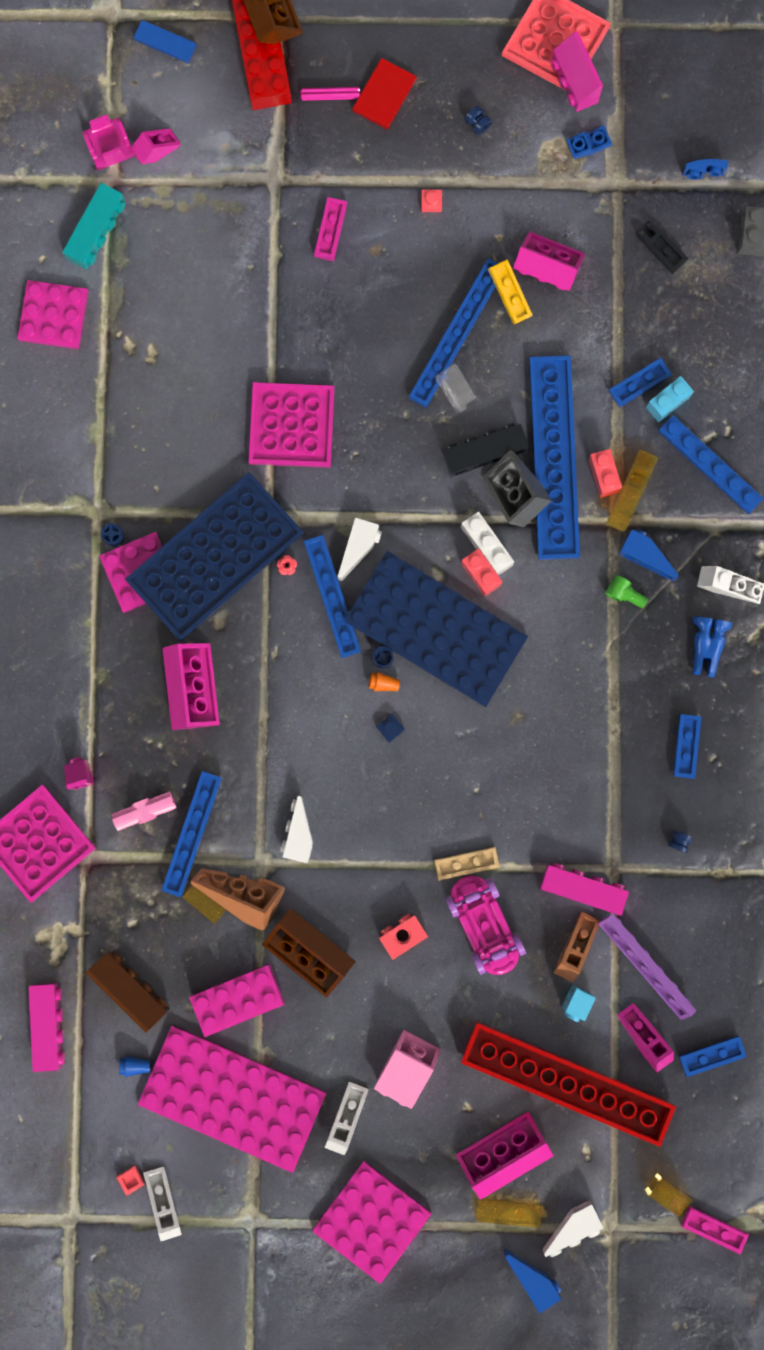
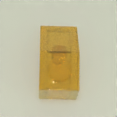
(668, 1195)

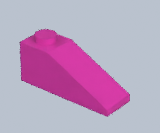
(646, 1038)

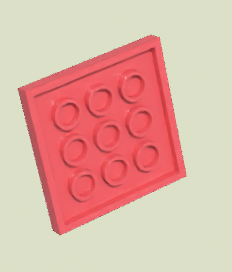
(545, 28)

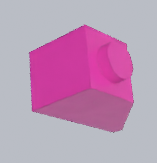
(155, 145)
(78, 774)

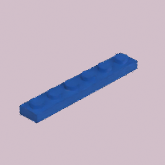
(710, 464)
(332, 596)
(191, 834)

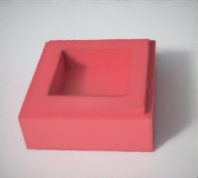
(130, 1180)

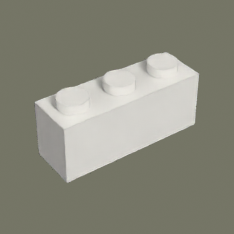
(484, 538)

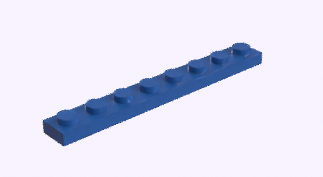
(454, 336)

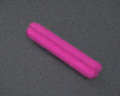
(330, 93)

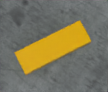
(510, 292)

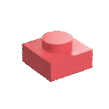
(431, 200)

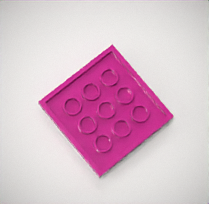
(291, 425)
(40, 843)
(371, 1222)

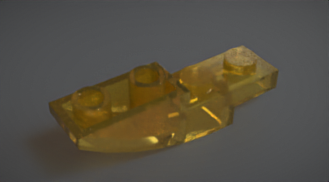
(632, 490)

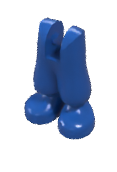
(708, 647)

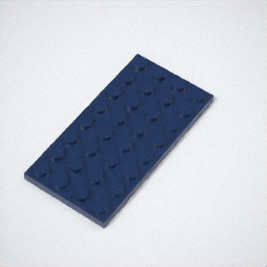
(214, 556)
(436, 629)

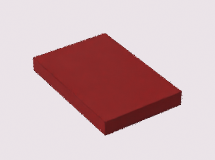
(384, 93)

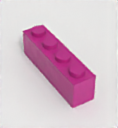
(584, 890)
(45, 1027)

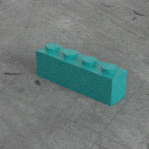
(94, 226)

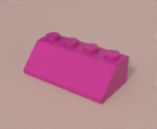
(190, 686)
(504, 1155)

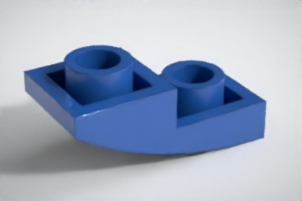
(589, 143)
(696, 169)

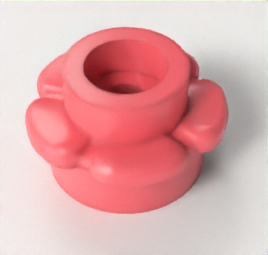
(286, 570)

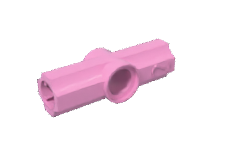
(143, 811)

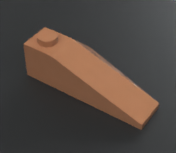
(245, 898)

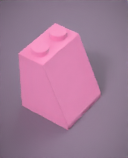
(407, 1069)

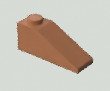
(577, 947)

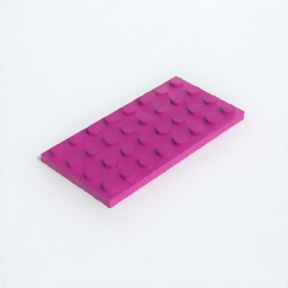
(232, 1098)

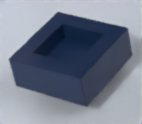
(390, 728)

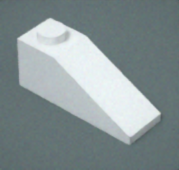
(360, 543)
(346, 1118)
(162, 1203)

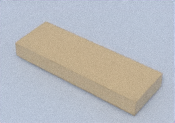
(466, 863)

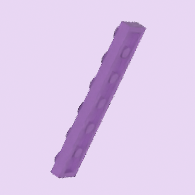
(646, 966)

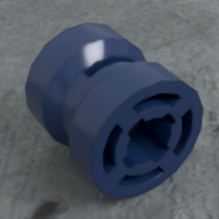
(478, 120)
(383, 654)

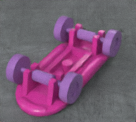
(485, 925)

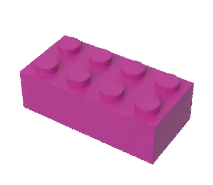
(237, 1000)

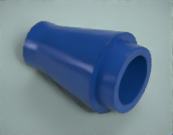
(133, 1066)

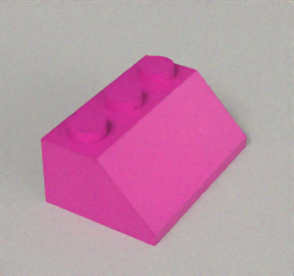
(576, 73)
(548, 261)

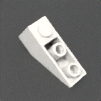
(730, 584)
(299, 839)
(576, 1225)

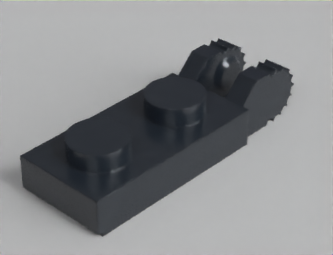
(662, 247)

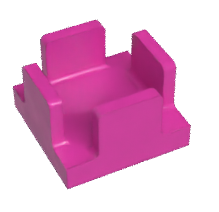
(107, 142)

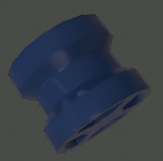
(109, 531)
(680, 841)

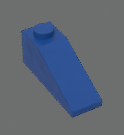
(644, 552)
(536, 1283)

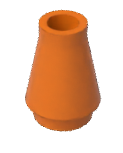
(383, 682)

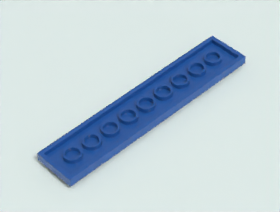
(555, 456)

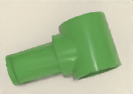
(621, 590)

